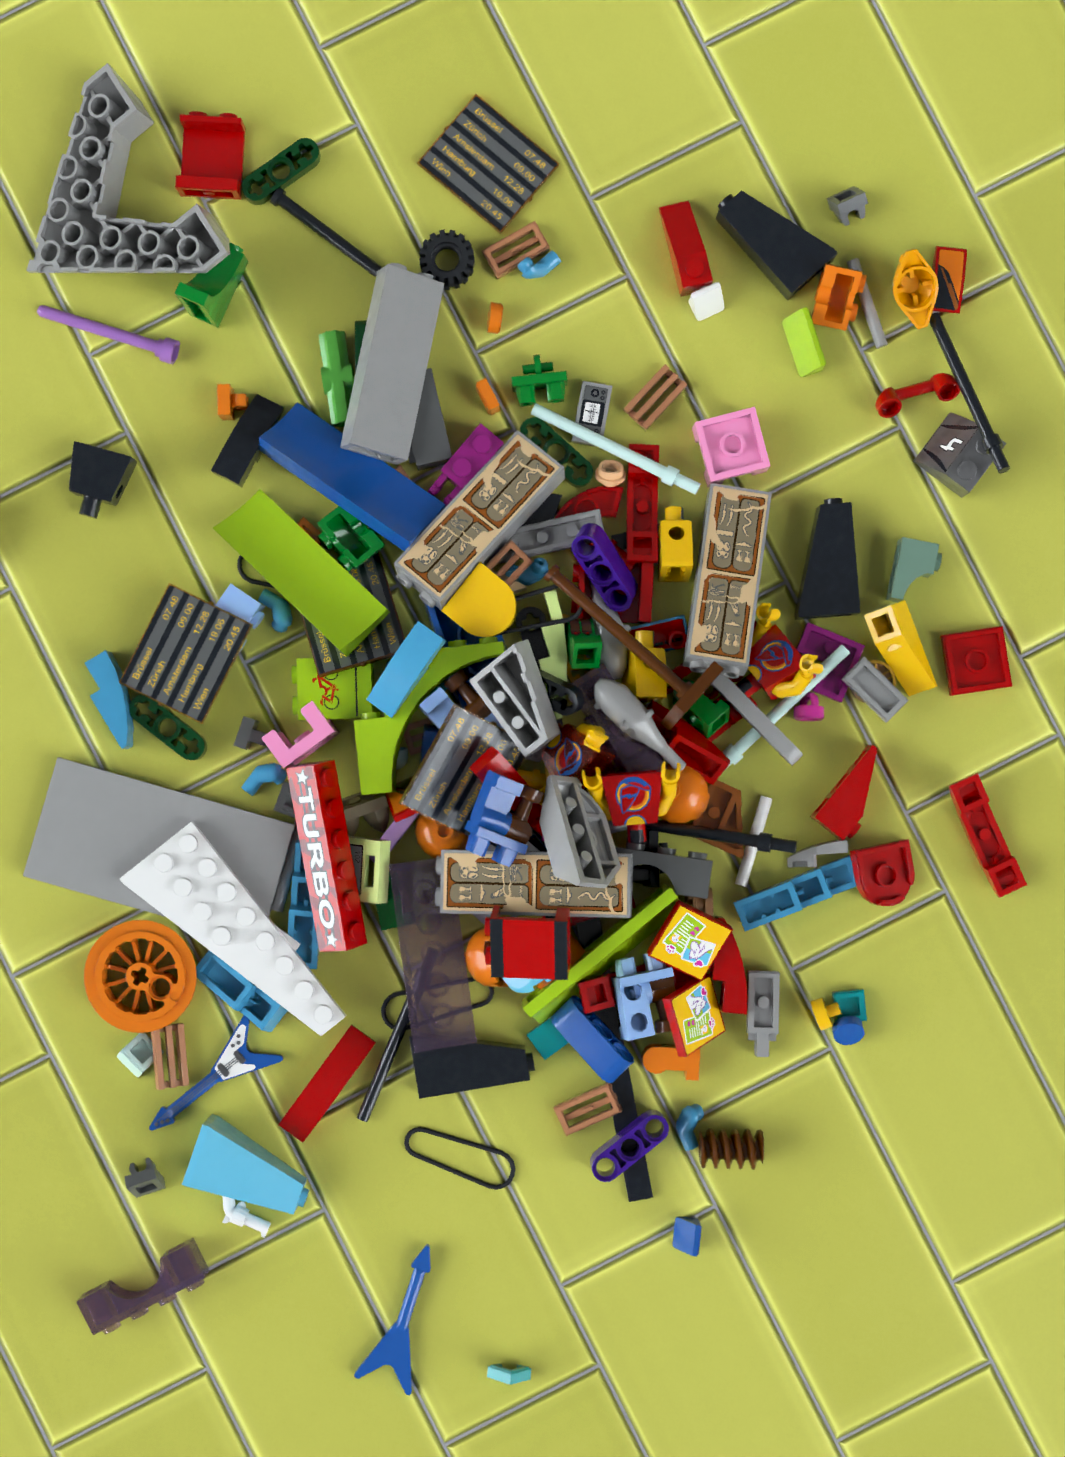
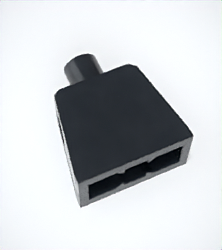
(98, 476)

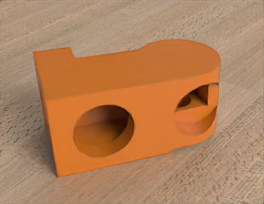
(664, 1057)

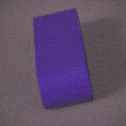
(604, 553)
(621, 1159)

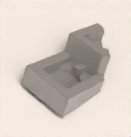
(807, 856)

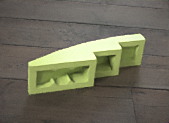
(555, 643)

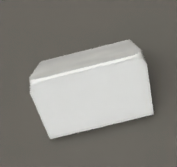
(707, 301)

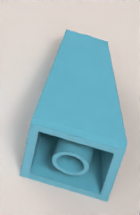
(241, 1169)

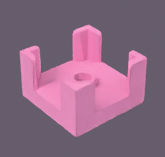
(731, 445)
(307, 743)

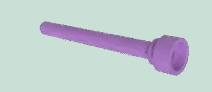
(165, 349)

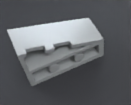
(518, 698)

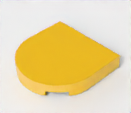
(482, 604)

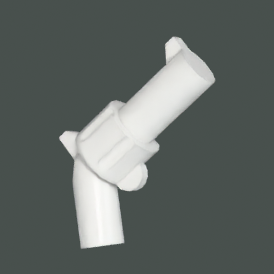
(240, 1216)

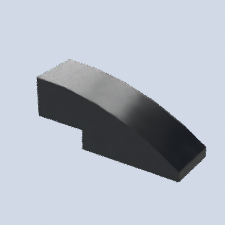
(243, 444)

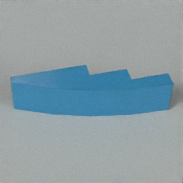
(795, 893)
(300, 918)

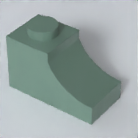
(911, 560)

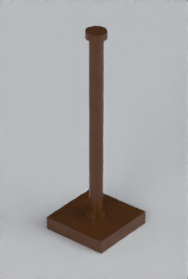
(687, 692)

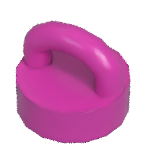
(809, 712)

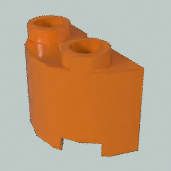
(836, 296)

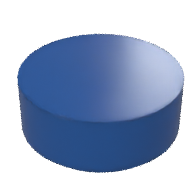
(848, 1030)

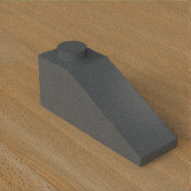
(430, 439)

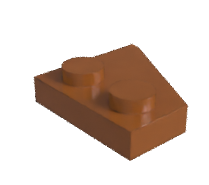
(723, 813)

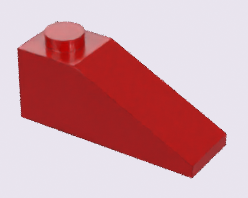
(685, 248)
(847, 800)

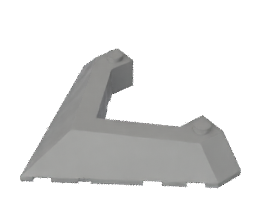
(81, 219)

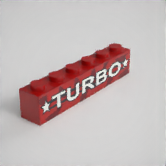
(327, 856)

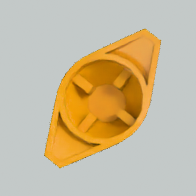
(915, 288)

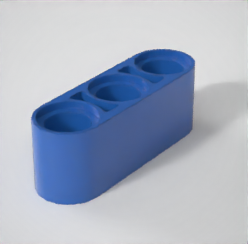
(592, 1040)

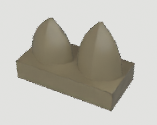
(372, 807)

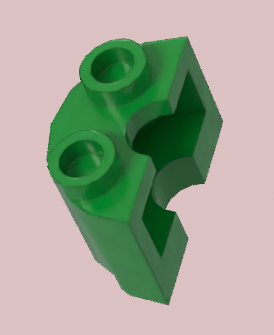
(348, 538)

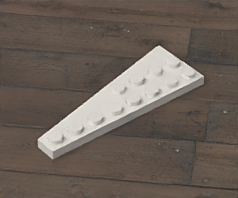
(209, 902)

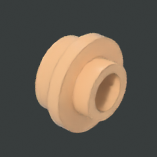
(610, 473)

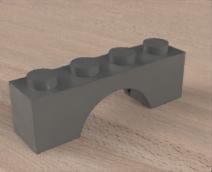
(688, 874)

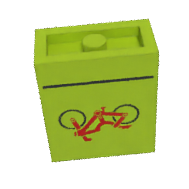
(336, 695)

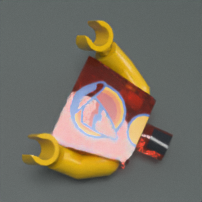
(576, 750)

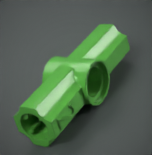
(336, 374)

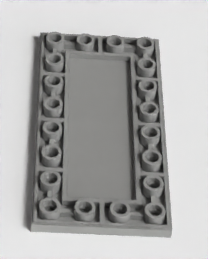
(107, 823)

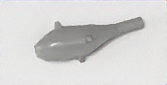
(613, 652)
(632, 717)

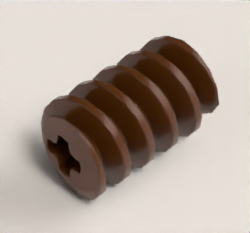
(731, 1148)

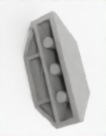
(577, 834)

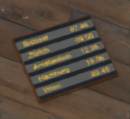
(378, 645)

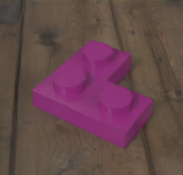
(823, 643)

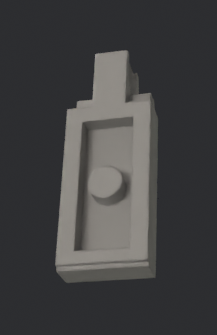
(762, 1009)

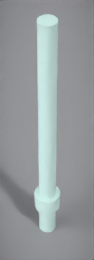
(669, 475)
(735, 751)

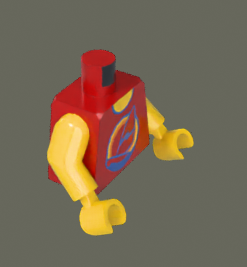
(775, 661)
(634, 797)

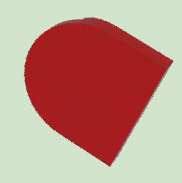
(883, 872)

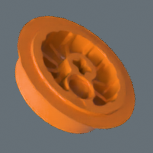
(99, 987)

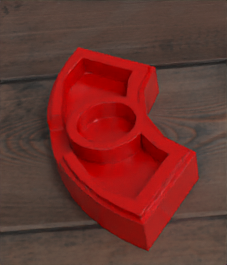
(600, 497)

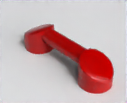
(943, 384)

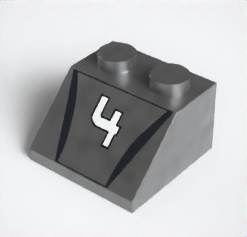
(955, 454)

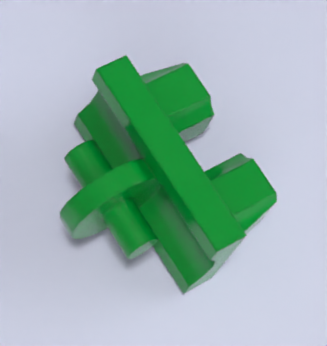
(553, 383)

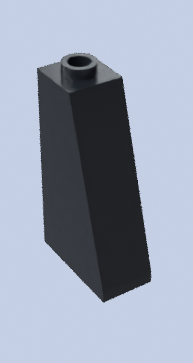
(775, 244)
(830, 566)
(470, 1067)

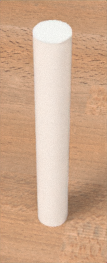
(750, 852)

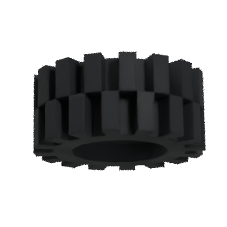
(453, 242)

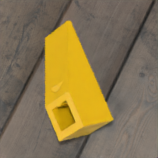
(901, 647)

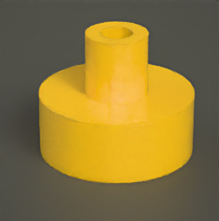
(824, 1013)

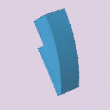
(405, 669)
(112, 698)
(239, 992)

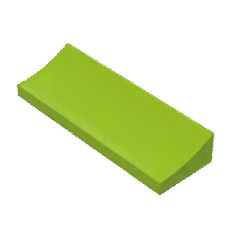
(302, 572)
(603, 952)

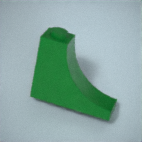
(211, 292)

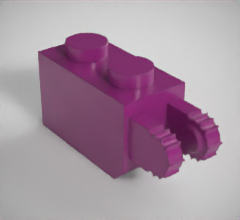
(467, 461)

